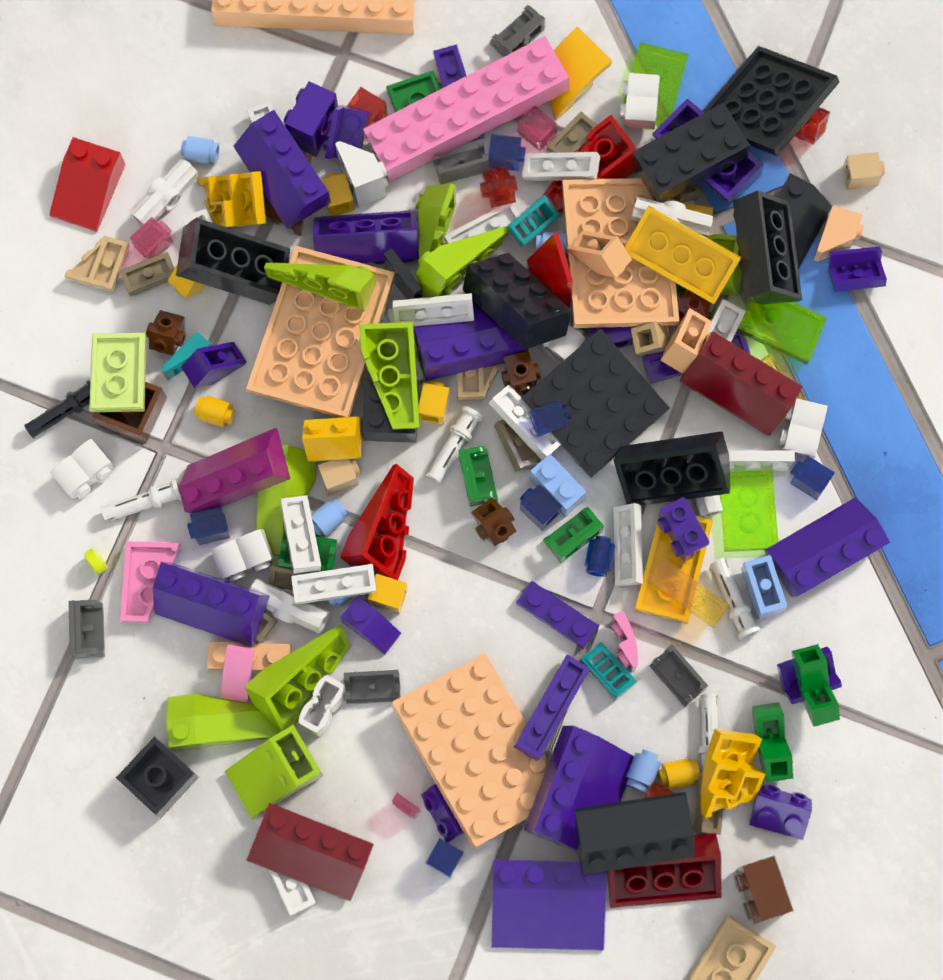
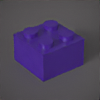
(309, 117)

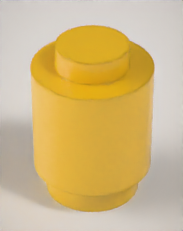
(214, 411)
(679, 773)

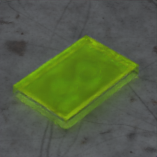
(669, 66)
(784, 328)
(749, 512)

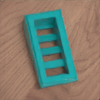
(546, 208)
(174, 364)
(617, 692)

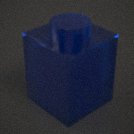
(506, 152)
(549, 418)
(811, 477)
(539, 507)
(208, 526)
(445, 858)

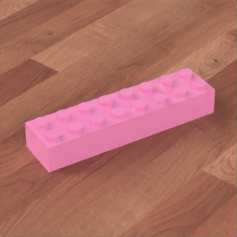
(467, 108)

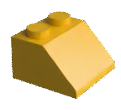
(333, 438)

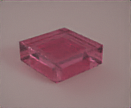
(405, 806)

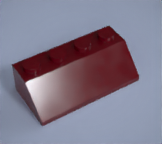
(741, 384)
(310, 852)
(671, 880)

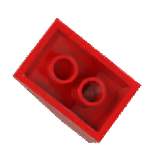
(86, 183)
(551, 268)

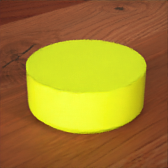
(95, 560)

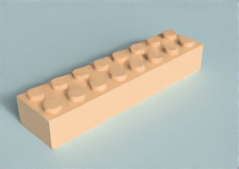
(320, 15)

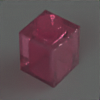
(537, 128)
(152, 238)

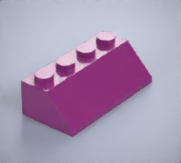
(234, 473)

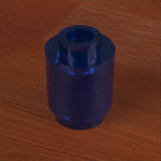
(599, 556)

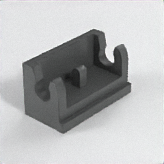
(519, 32)
(461, 165)
(86, 629)
(678, 675)
(372, 686)

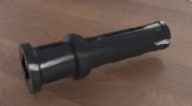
(73, 403)

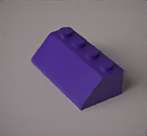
(285, 172)
(729, 182)
(368, 236)
(826, 546)
(208, 603)

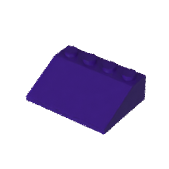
(463, 345)
(579, 775)
(547, 906)

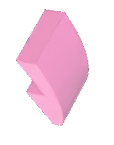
(627, 649)
(237, 673)

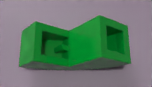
(813, 682)
(774, 750)

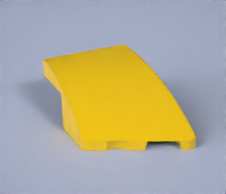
(582, 63)
(235, 199)
(729, 771)

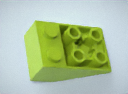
(273, 771)

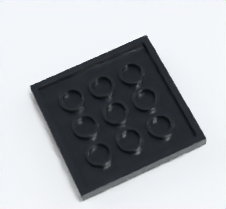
(773, 98)
(605, 399)

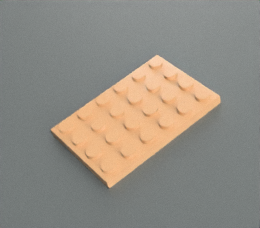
(636, 294)
(314, 343)
(467, 739)

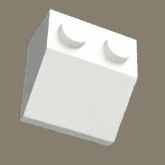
(363, 173)

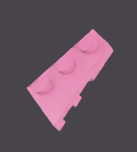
(139, 575)

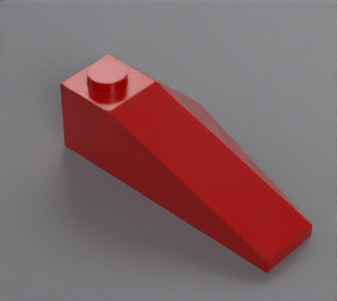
(615, 156)
(382, 527)

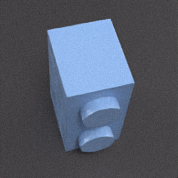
(558, 484)
(763, 587)

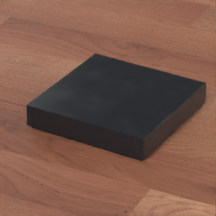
(404, 279)

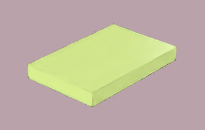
(118, 372)

